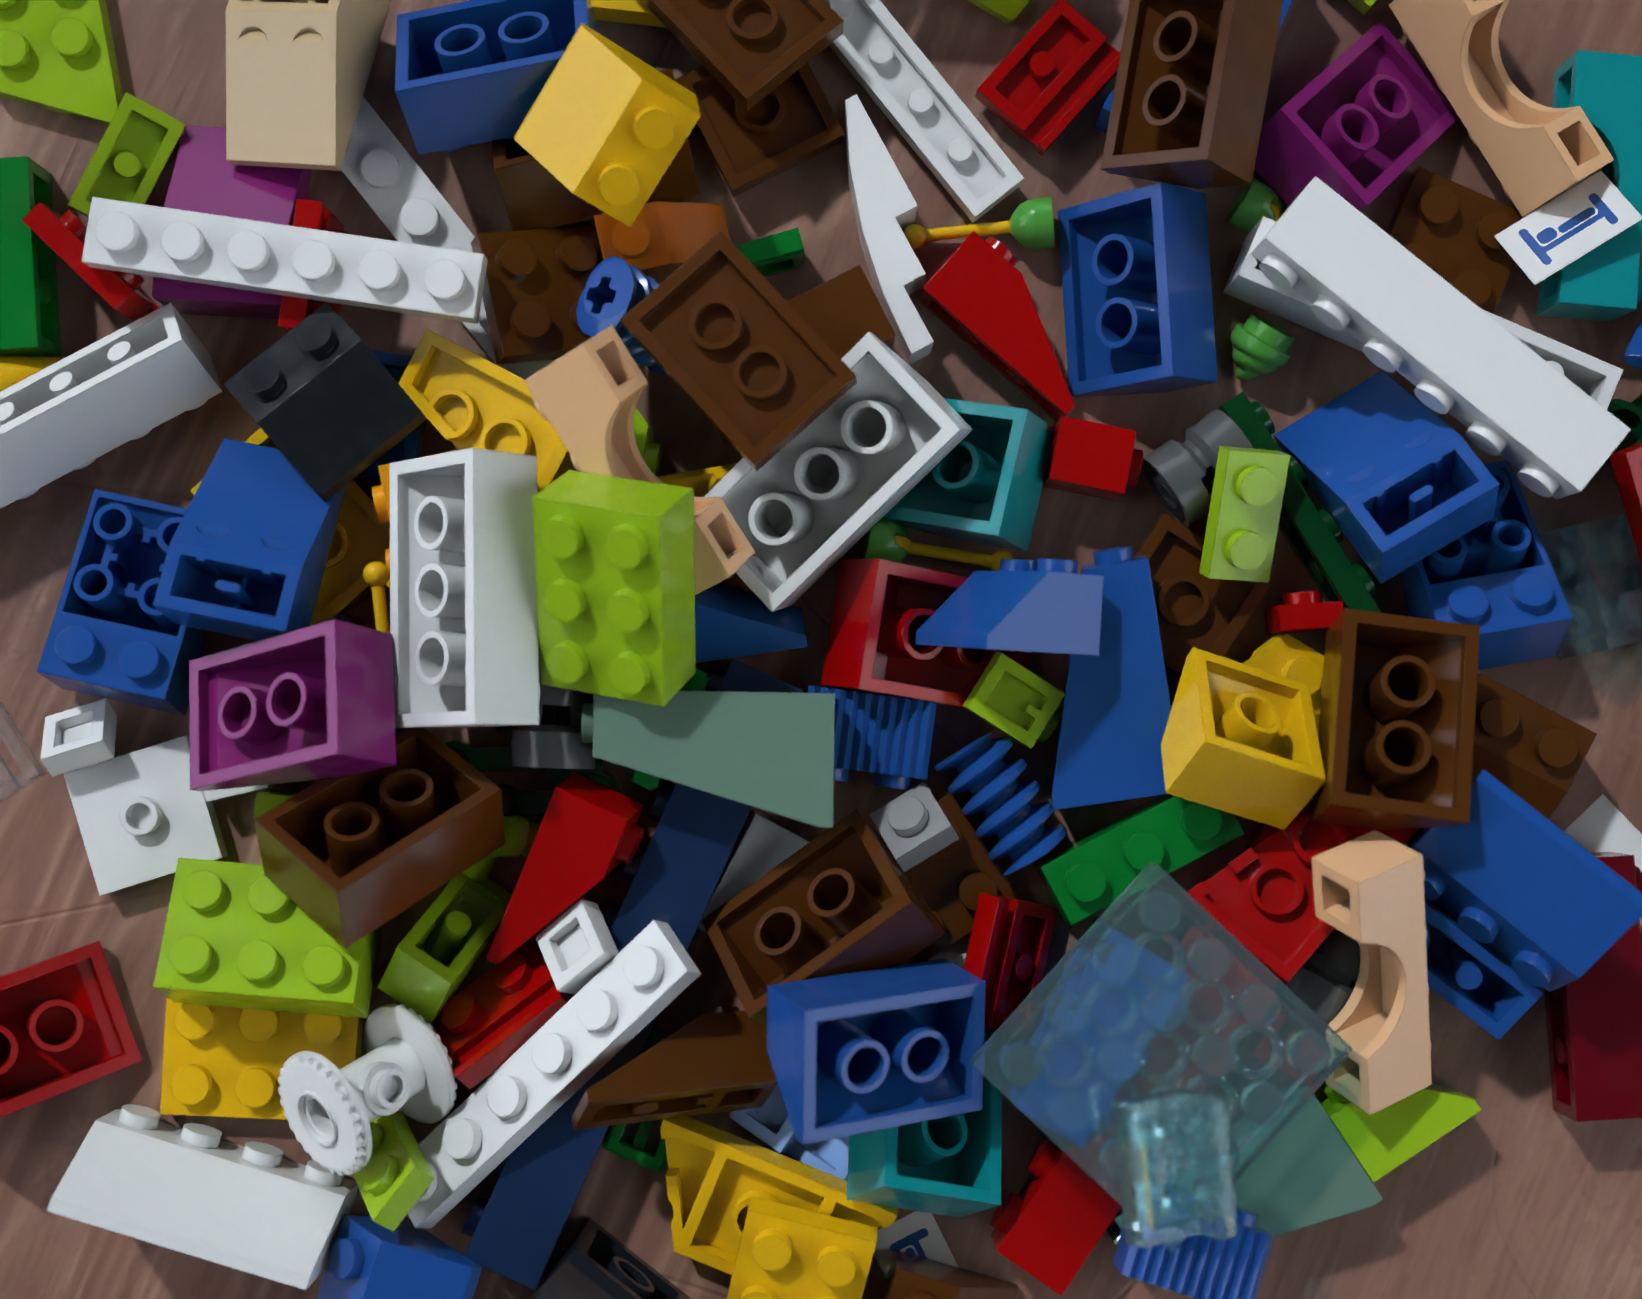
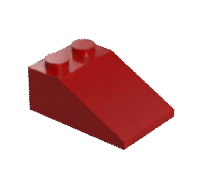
(875, 630)
(60, 1027)

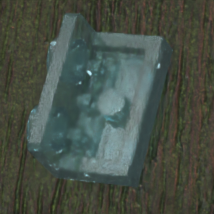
(1599, 582)
(1175, 1167)

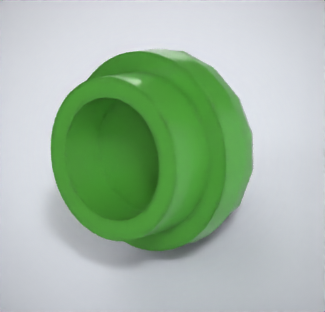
(1259, 347)

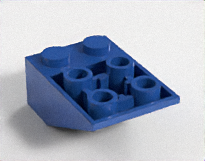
(1391, 474)
(248, 547)
(1495, 581)
(105, 627)

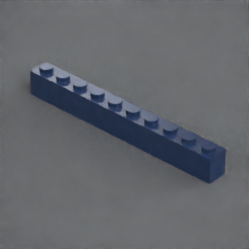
(669, 884)

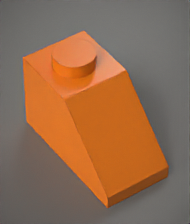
(661, 235)

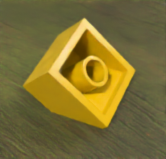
(608, 124)
(1241, 741)

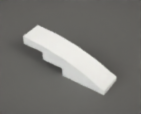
(881, 211)

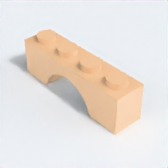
(1528, 145)
(592, 408)
(1377, 897)

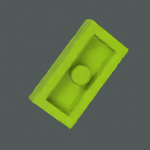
(128, 155)
(1244, 514)
(395, 1172)

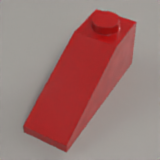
(993, 312)
(574, 849)

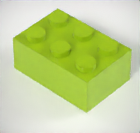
(615, 586)
(251, 947)

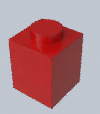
(1093, 459)

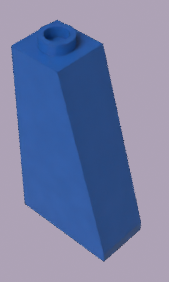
(1115, 700)

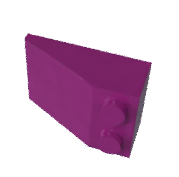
(1355, 123)
(211, 185)
(293, 708)

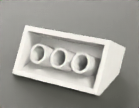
(838, 474)
(464, 590)
(205, 1195)

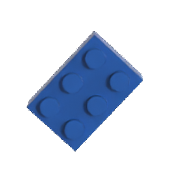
(479, 66)

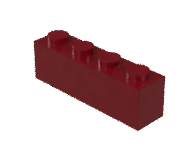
(1598, 1026)

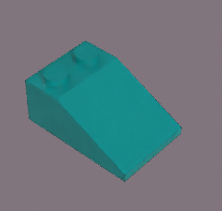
(988, 483)
(933, 1164)

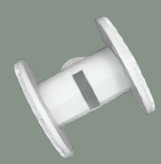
(401, 1071)

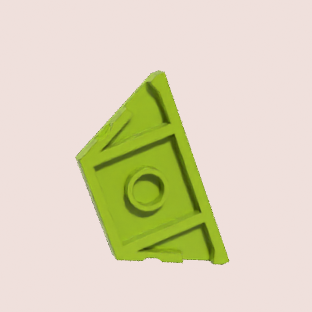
(60, 57)

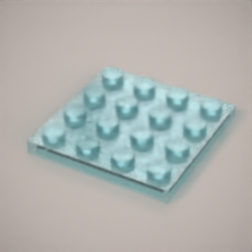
(1155, 1006)

